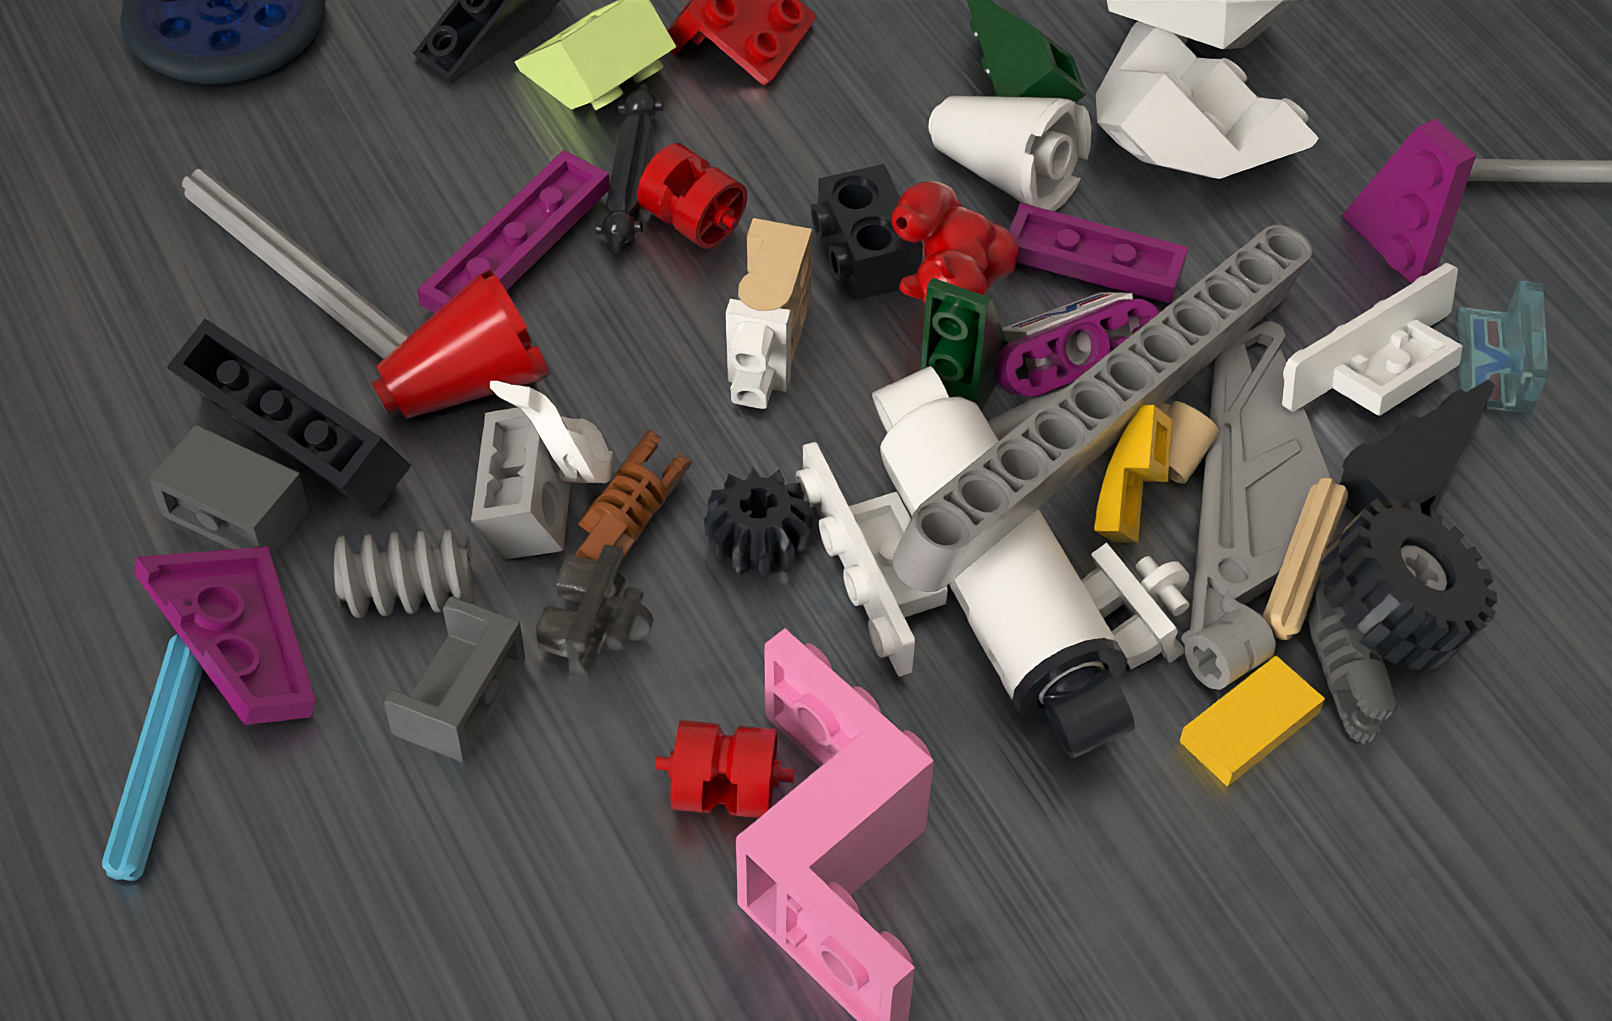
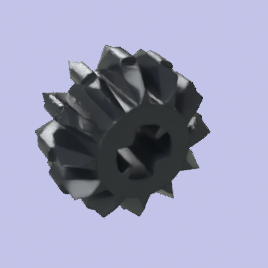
(758, 522)

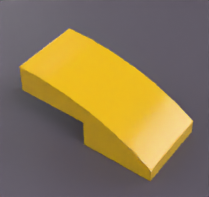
(1138, 458)

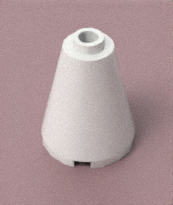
(1016, 143)

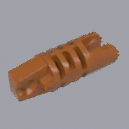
(629, 500)

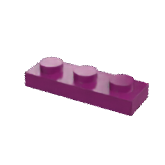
(1098, 253)

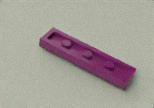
(521, 229)

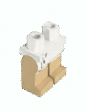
(769, 311)

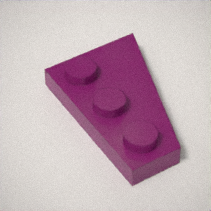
(1414, 200)
(235, 626)

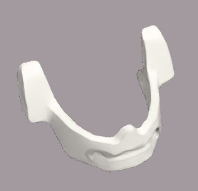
(572, 443)

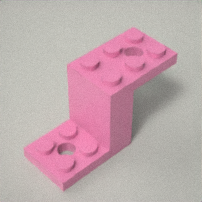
(834, 832)

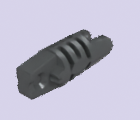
(1351, 669)

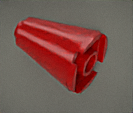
(459, 352)

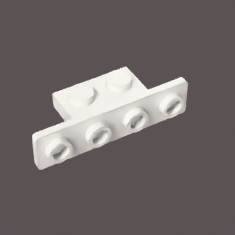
(1381, 352)
(866, 541)

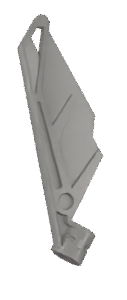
(1249, 507)

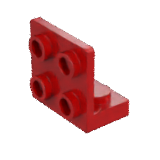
(749, 31)

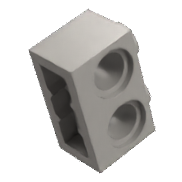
(518, 488)

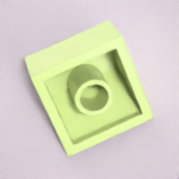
(600, 54)

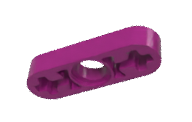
(1052, 343)

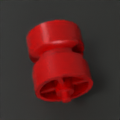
(692, 195)
(724, 769)

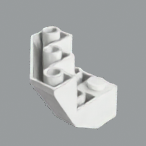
(1193, 109)

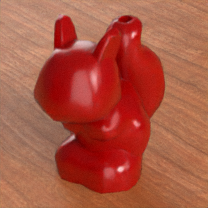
(957, 241)

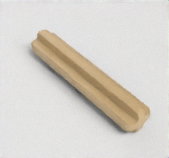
(1301, 564)

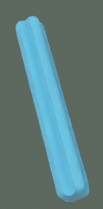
(153, 763)

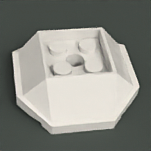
(1212, 22)

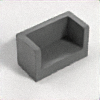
(229, 492)
(460, 682)

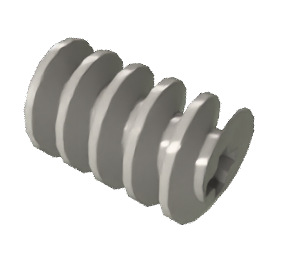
(402, 573)

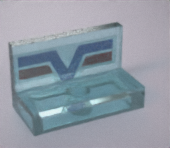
(1506, 349)

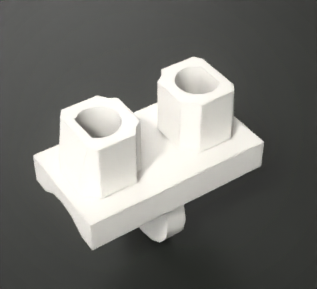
(1149, 628)

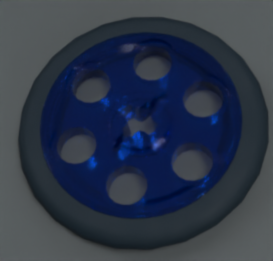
(193, 56)

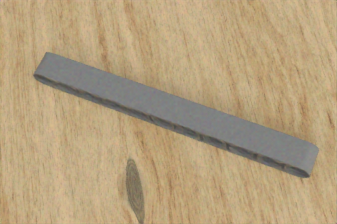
(1093, 411)

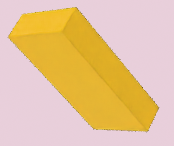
(1251, 720)

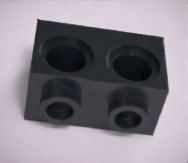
(857, 222)

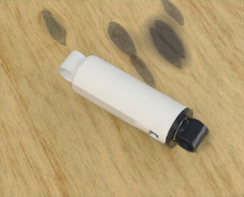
(1023, 591)

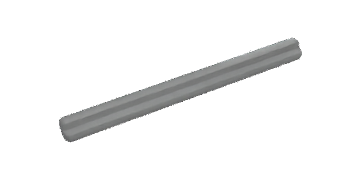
(294, 263)

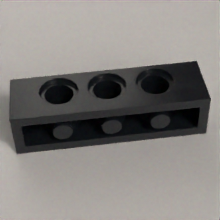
(290, 416)

